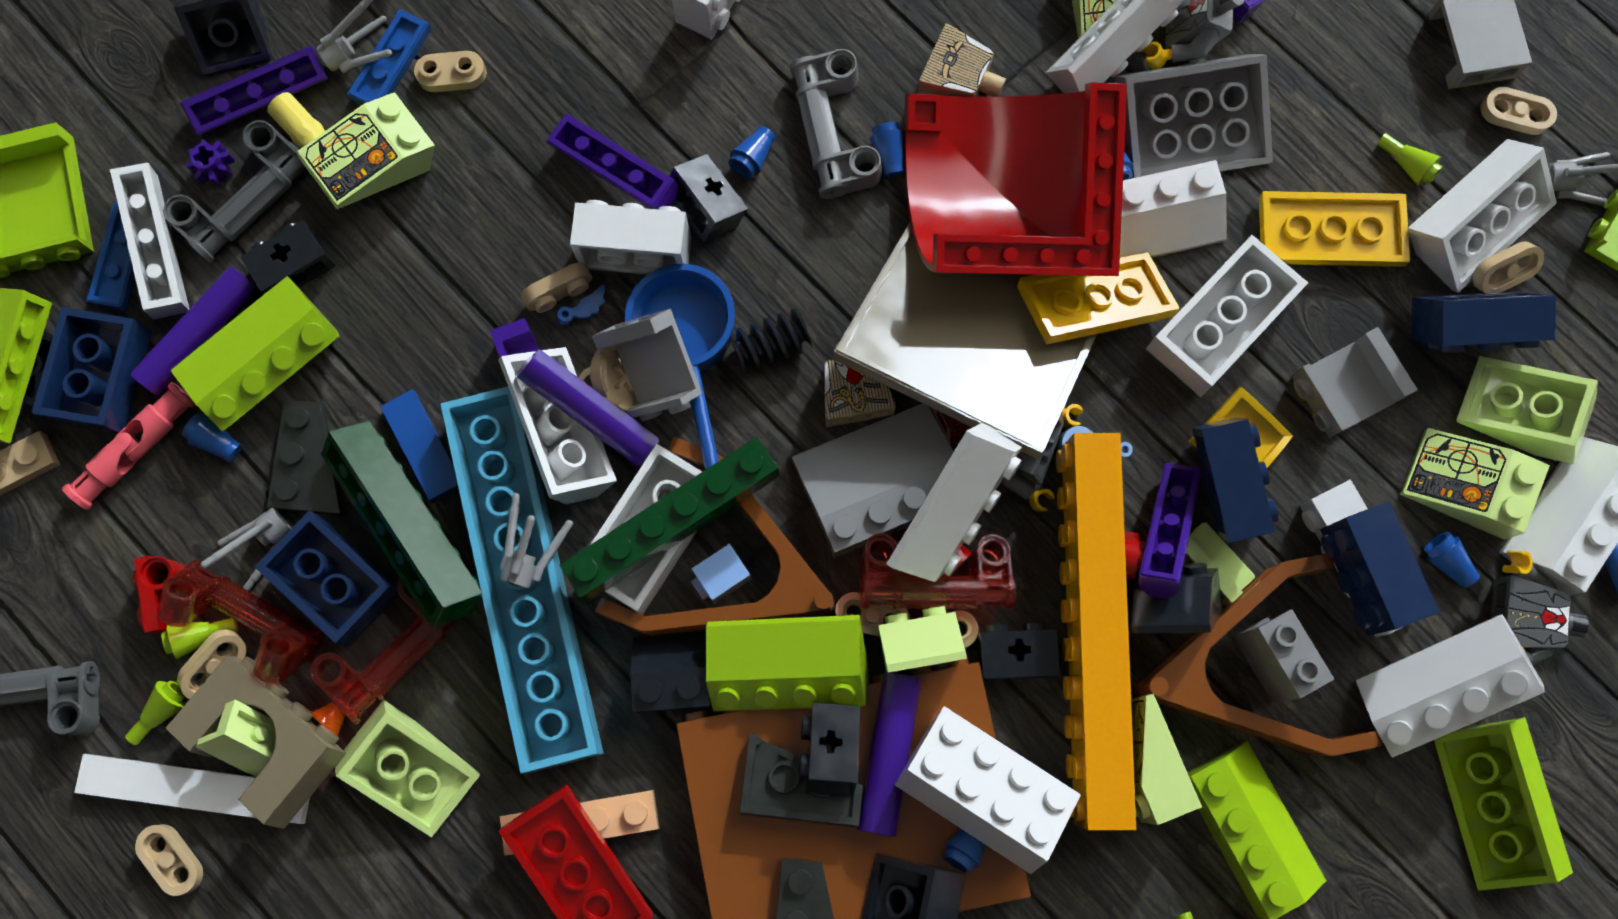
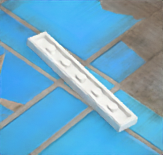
(167, 785)

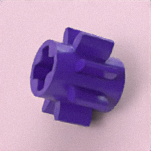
(210, 162)

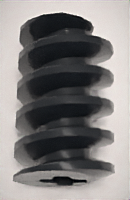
(771, 340)

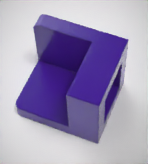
(514, 338)

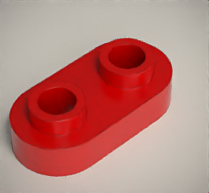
(1134, 554)

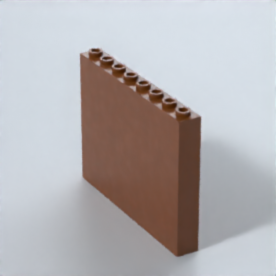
(746, 852)

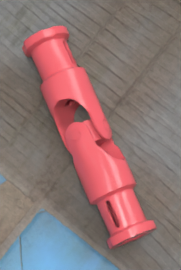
(125, 450)

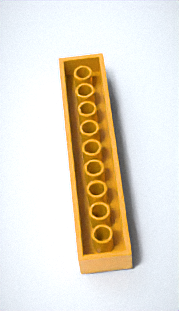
(1096, 632)

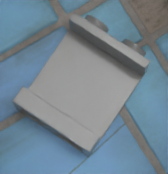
(1484, 40)
(654, 363)
(1353, 383)
(1283, 657)

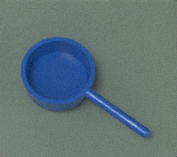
(705, 322)

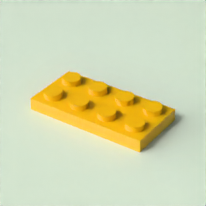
(1335, 228)
(1089, 305)

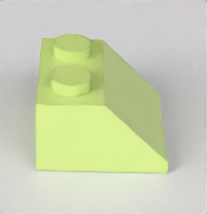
(921, 640)

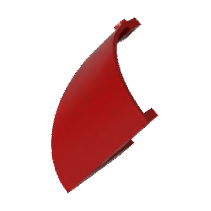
(1017, 181)

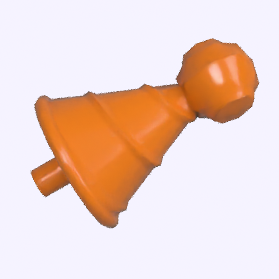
(330, 717)

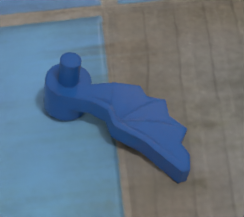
(587, 306)

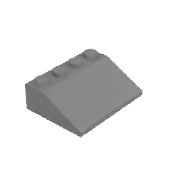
(1199, 115)
(873, 477)

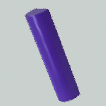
(254, 90)
(613, 163)
(194, 329)
(587, 407)
(1170, 530)
(889, 753)

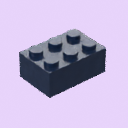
(1484, 320)
(90, 370)
(1235, 479)
(1378, 570)
(328, 579)

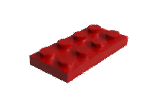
(572, 862)

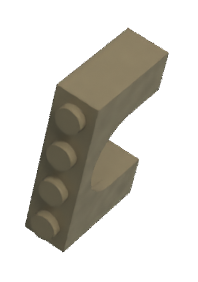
(301, 752)

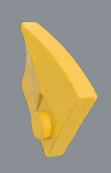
(1271, 432)

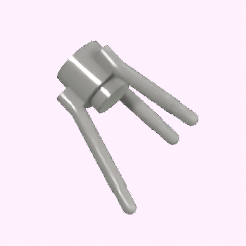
(338, 51)
(1570, 174)
(267, 528)
(517, 565)

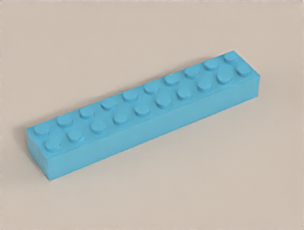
(528, 626)

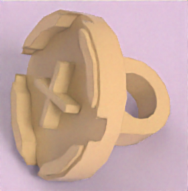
(610, 378)

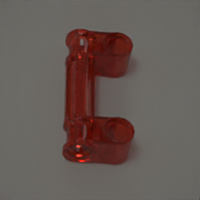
(987, 586)
(283, 642)
(357, 692)

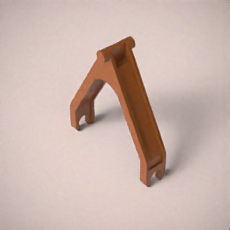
(793, 596)
(1183, 686)

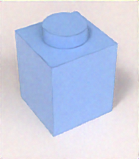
(720, 575)

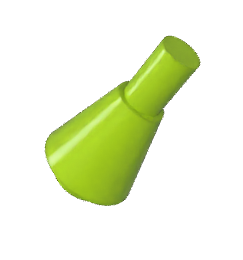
(1417, 163)
(190, 637)
(162, 704)

